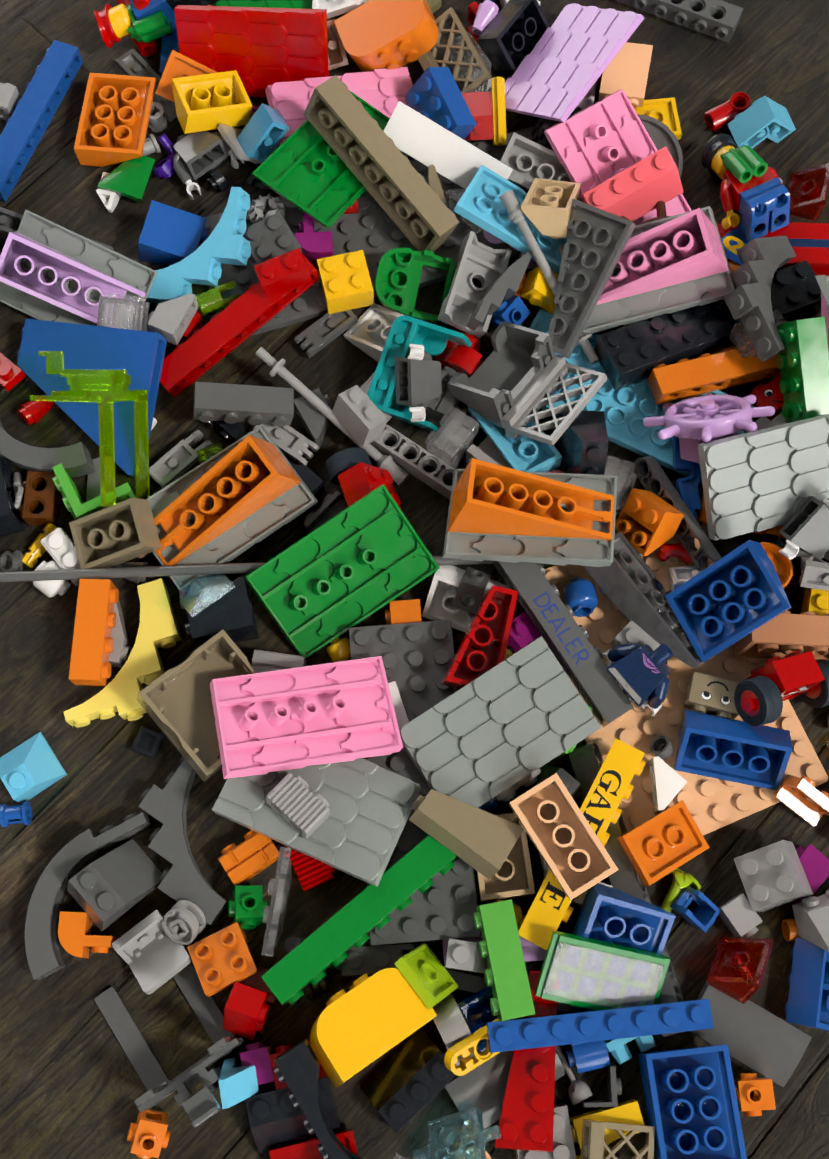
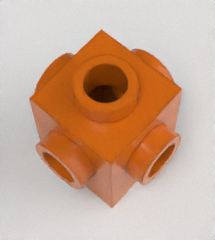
(762, 1094)
(149, 1134)

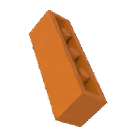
(93, 632)

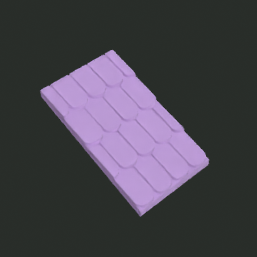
(568, 61)

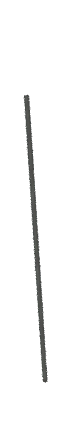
(178, 570)

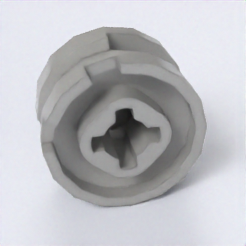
(183, 922)

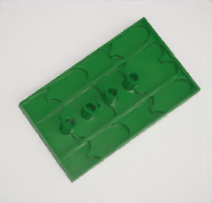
(312, 173)
(342, 572)

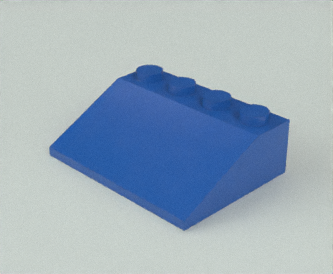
(729, 599)
(623, 920)
(692, 1103)

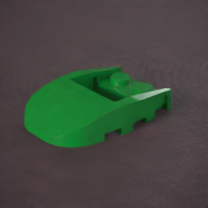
(400, 276)

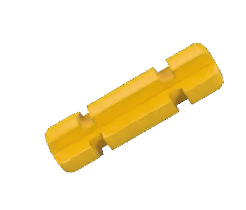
(37, 548)

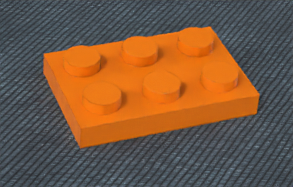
(177, 67)
(663, 843)

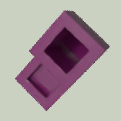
(314, 244)

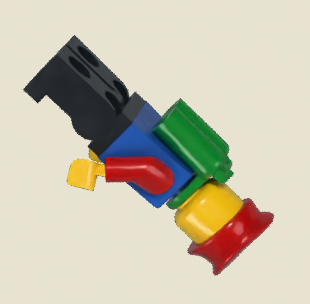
(141, 19)

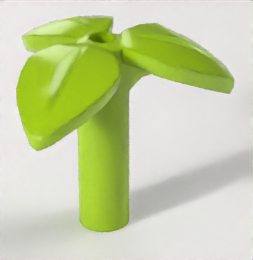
(680, 881)

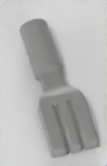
(18, 489)

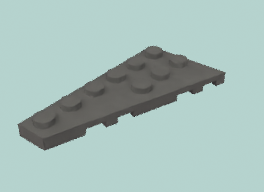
(586, 265)

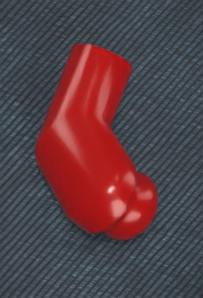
(673, 550)

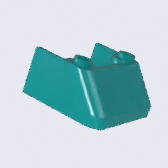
(403, 332)

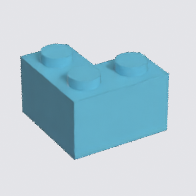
(761, 121)

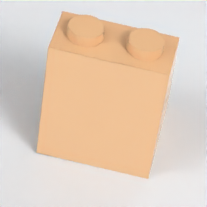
(628, 72)

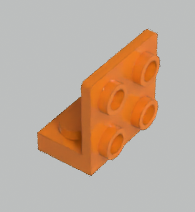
(222, 959)

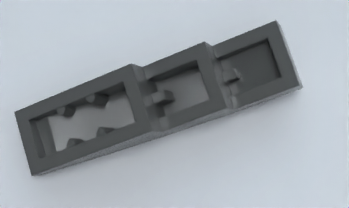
(502, 288)

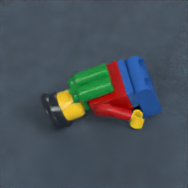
(747, 187)

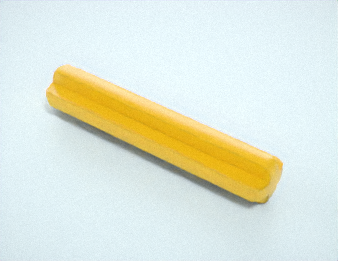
(498, 111)

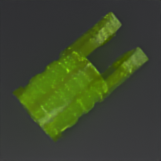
(212, 299)

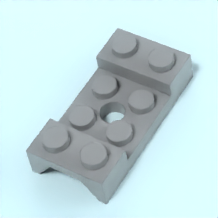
(474, 262)

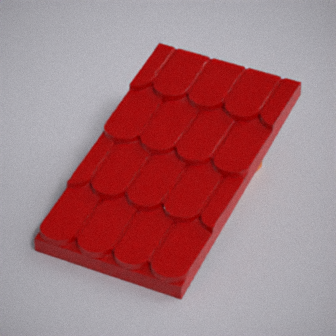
(256, 42)

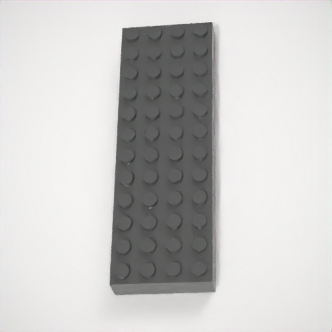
(418, 660)

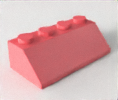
(638, 187)

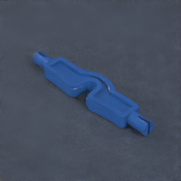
(687, 486)

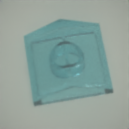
(204, 592)

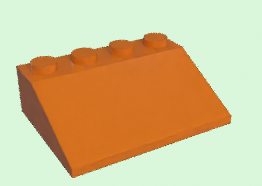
(114, 119)

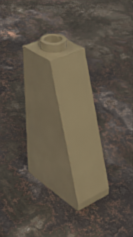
(466, 831)

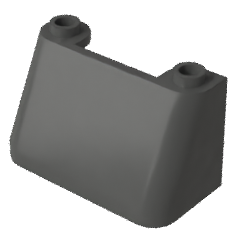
(506, 373)

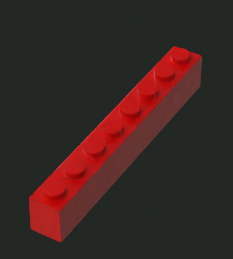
(225, 333)

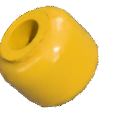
(339, 649)

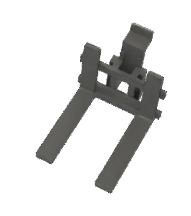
(197, 1104)

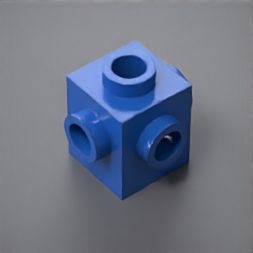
(511, 311)

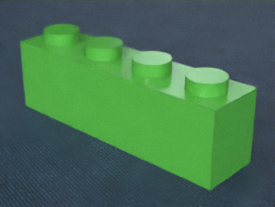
(504, 960)

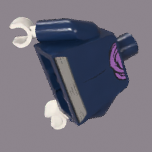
(641, 672)

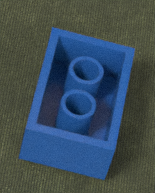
(441, 101)

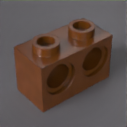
(48, 498)

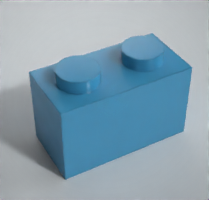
(263, 133)

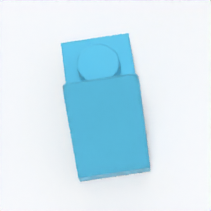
(236, 1083)

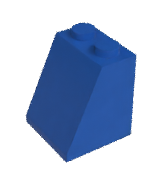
(170, 234)

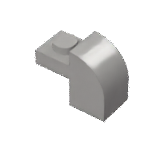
(451, 1023)

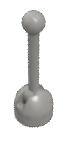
(578, 1089)

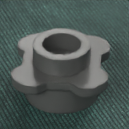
(11, 561)

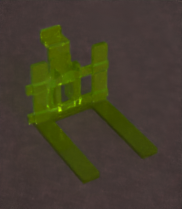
(105, 389)

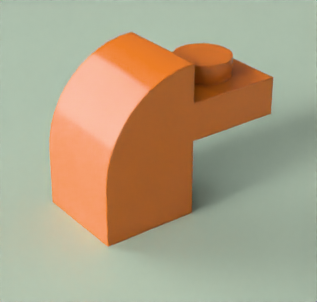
(76, 936)

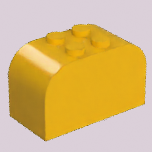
(366, 1023)

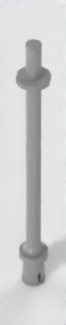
(518, 217)
(383, 461)

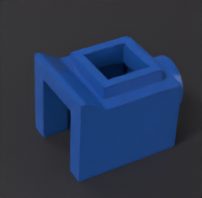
(703, 915)

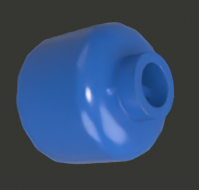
(580, 596)

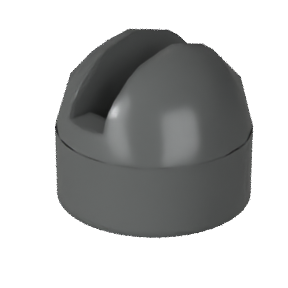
(661, 747)

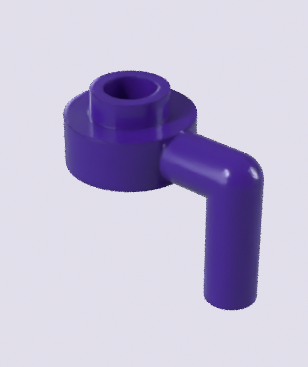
(165, 167)

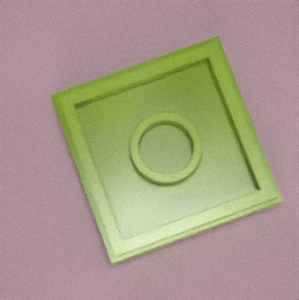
(426, 975)

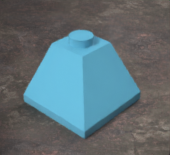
(30, 768)

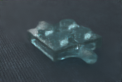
(458, 1137)

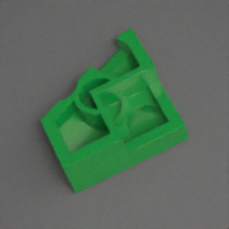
(129, 178)

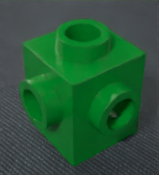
(247, 906)

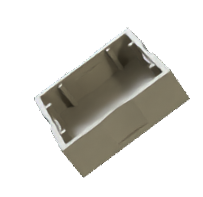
(183, 701)

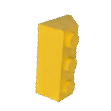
(211, 100)

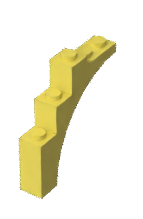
(143, 665)

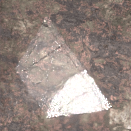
(275, 913)

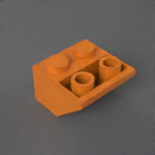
(647, 521)

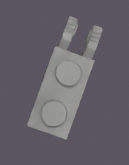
(177, 460)

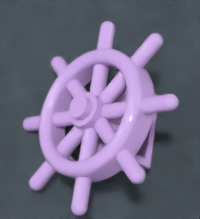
(707, 420)

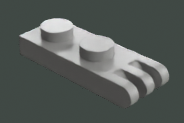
(291, 442)

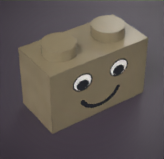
(711, 695)

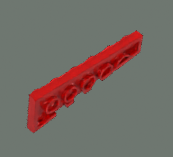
(530, 1090)

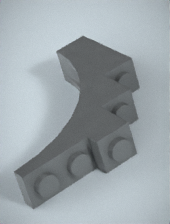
(752, 296)
(171, 842)

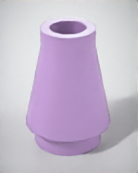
(485, 15)

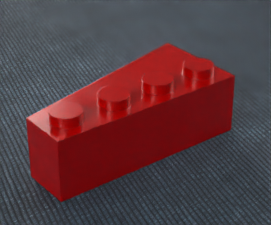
(485, 639)

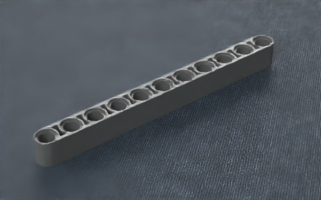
(586, 764)

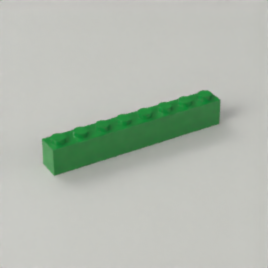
(357, 919)

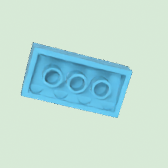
(520, 452)

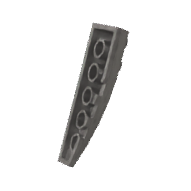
(632, 590)

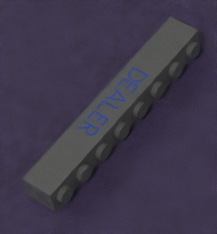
(566, 639)

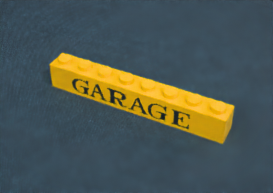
(599, 809)

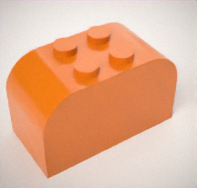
(388, 33)

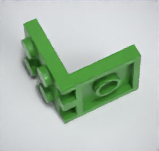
(73, 499)

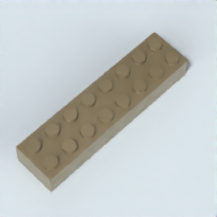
(379, 165)

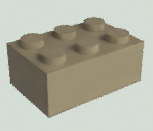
(115, 534)

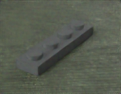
(134, 65)

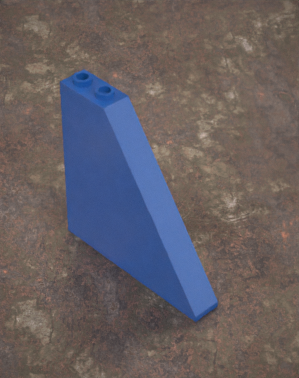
(97, 348)

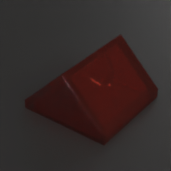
(809, 192)
(739, 966)

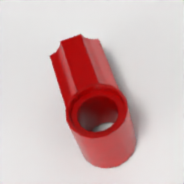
(727, 111)

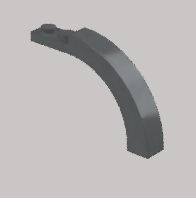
(74, 458)
(43, 909)

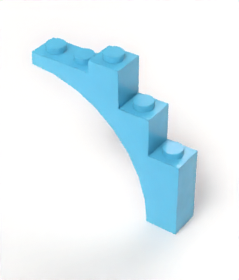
(204, 265)

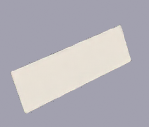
(439, 147)

